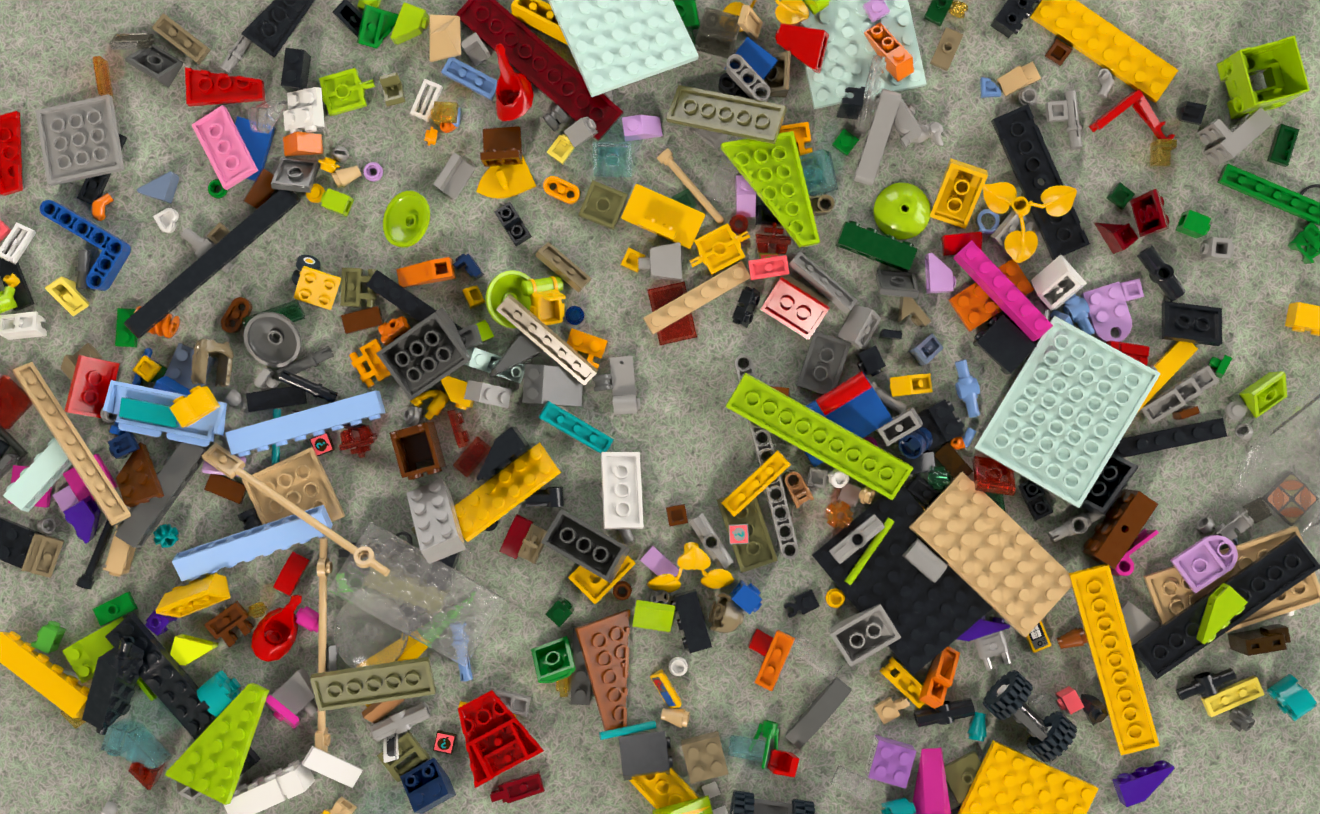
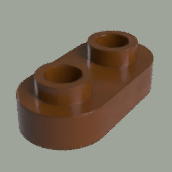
(234, 313)

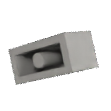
(487, 394)
(900, 426)

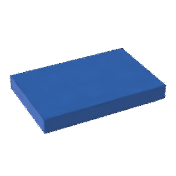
(256, 143)

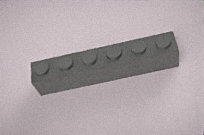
(172, 478)

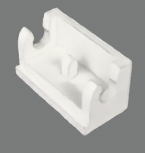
(22, 325)

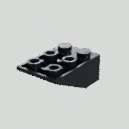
(504, 448)

